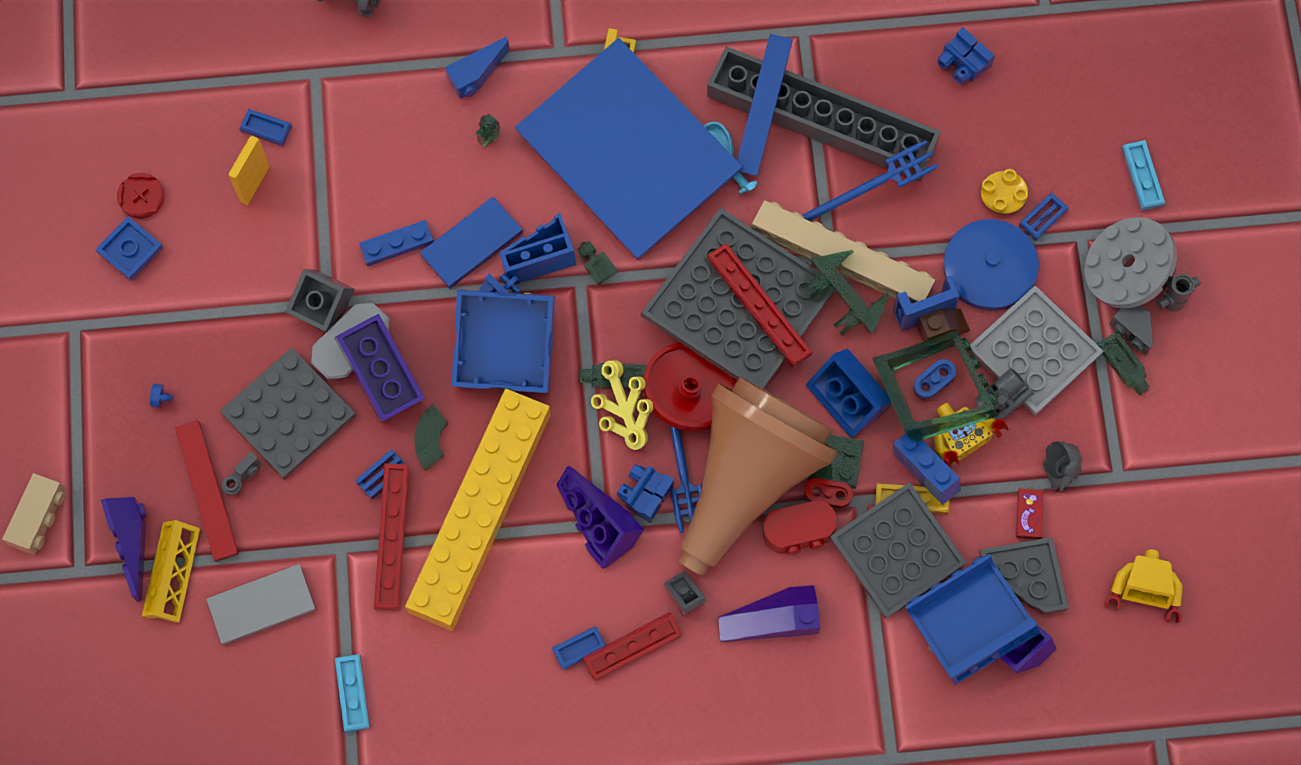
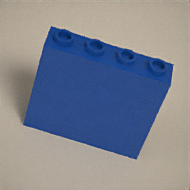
(971, 619)

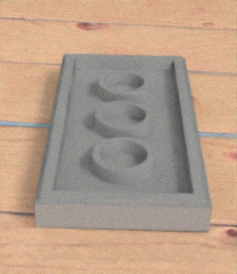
(261, 604)

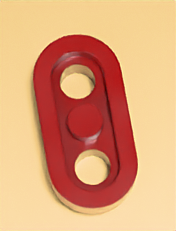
(828, 492)

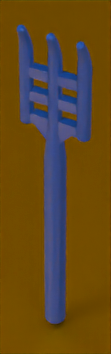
(892, 173)
(686, 487)

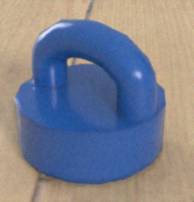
(157, 396)

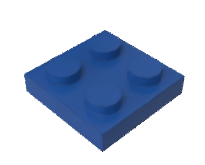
(129, 248)

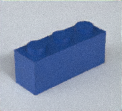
(927, 468)

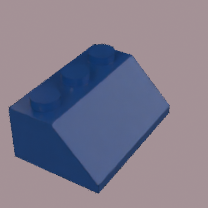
(849, 392)

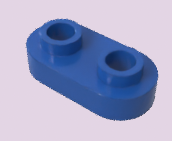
(934, 380)

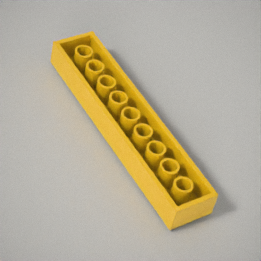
(478, 510)

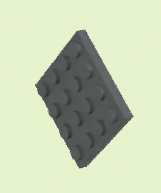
(288, 413)
(897, 550)

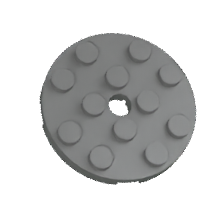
(1133, 285)

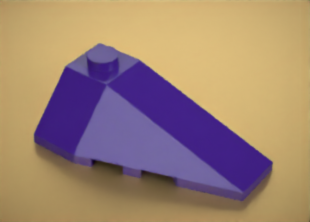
(127, 523)
(605, 523)
(777, 615)
(1031, 653)

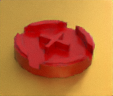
(140, 195)

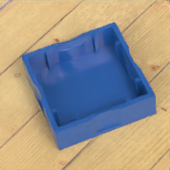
(503, 340)

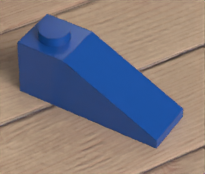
(473, 70)

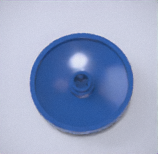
(991, 264)

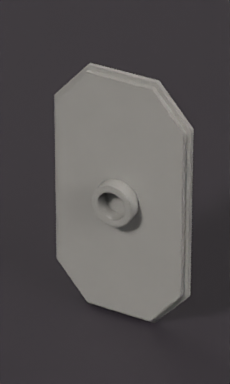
(326, 352)

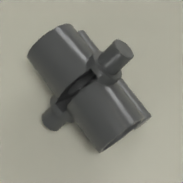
(1178, 291)
(1006, 394)

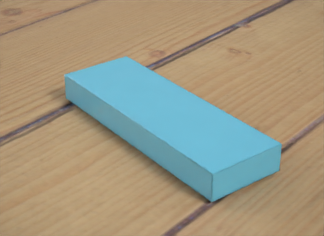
(1143, 175)
(352, 693)

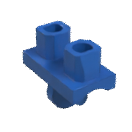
(493, 285)

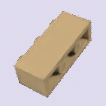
(34, 514)

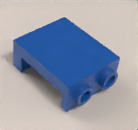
(908, 314)

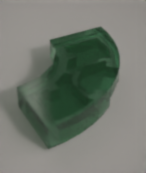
(427, 437)

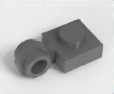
(245, 469)

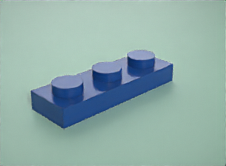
(396, 243)

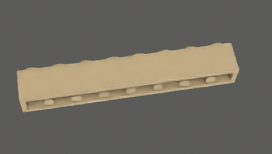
(863, 266)

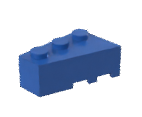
(539, 253)

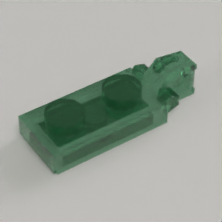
(1124, 362)
(598, 380)

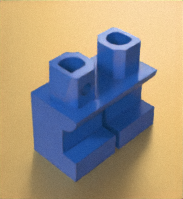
(967, 56)
(648, 493)

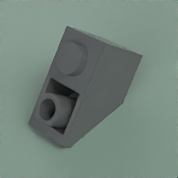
(1134, 326)

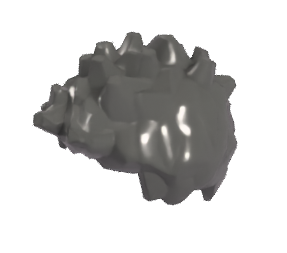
(1062, 464)

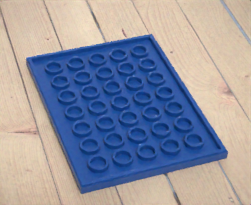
(628, 148)

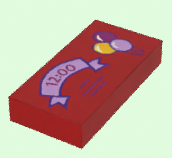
(1029, 513)

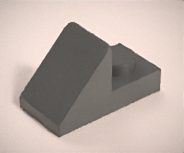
(685, 593)

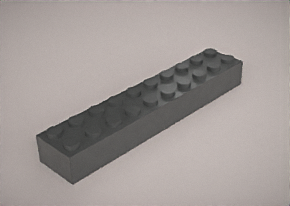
(824, 113)

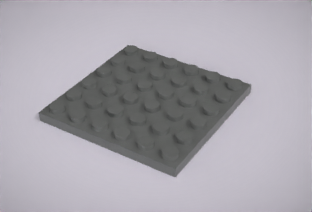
(710, 319)

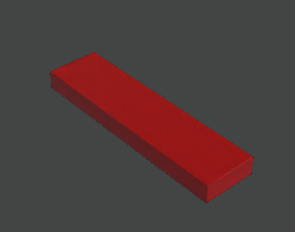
(632, 646)

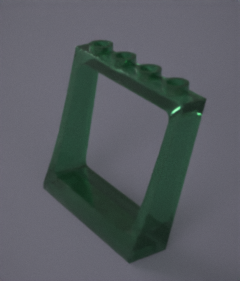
(917, 431)

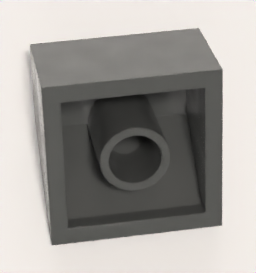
(319, 299)

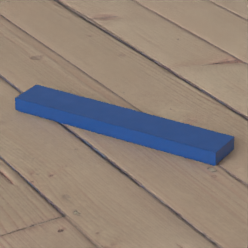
(764, 103)

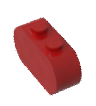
(799, 527)

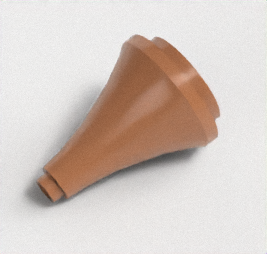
(753, 459)

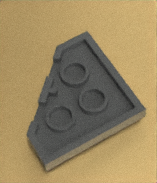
(1032, 573)

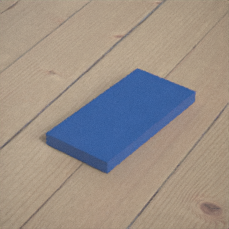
(471, 242)

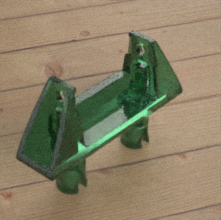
(857, 309)

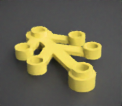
(624, 408)

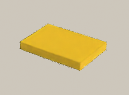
(249, 170)

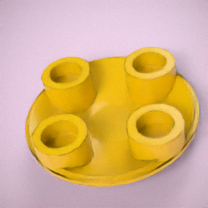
(1004, 191)

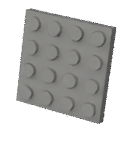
(1038, 345)

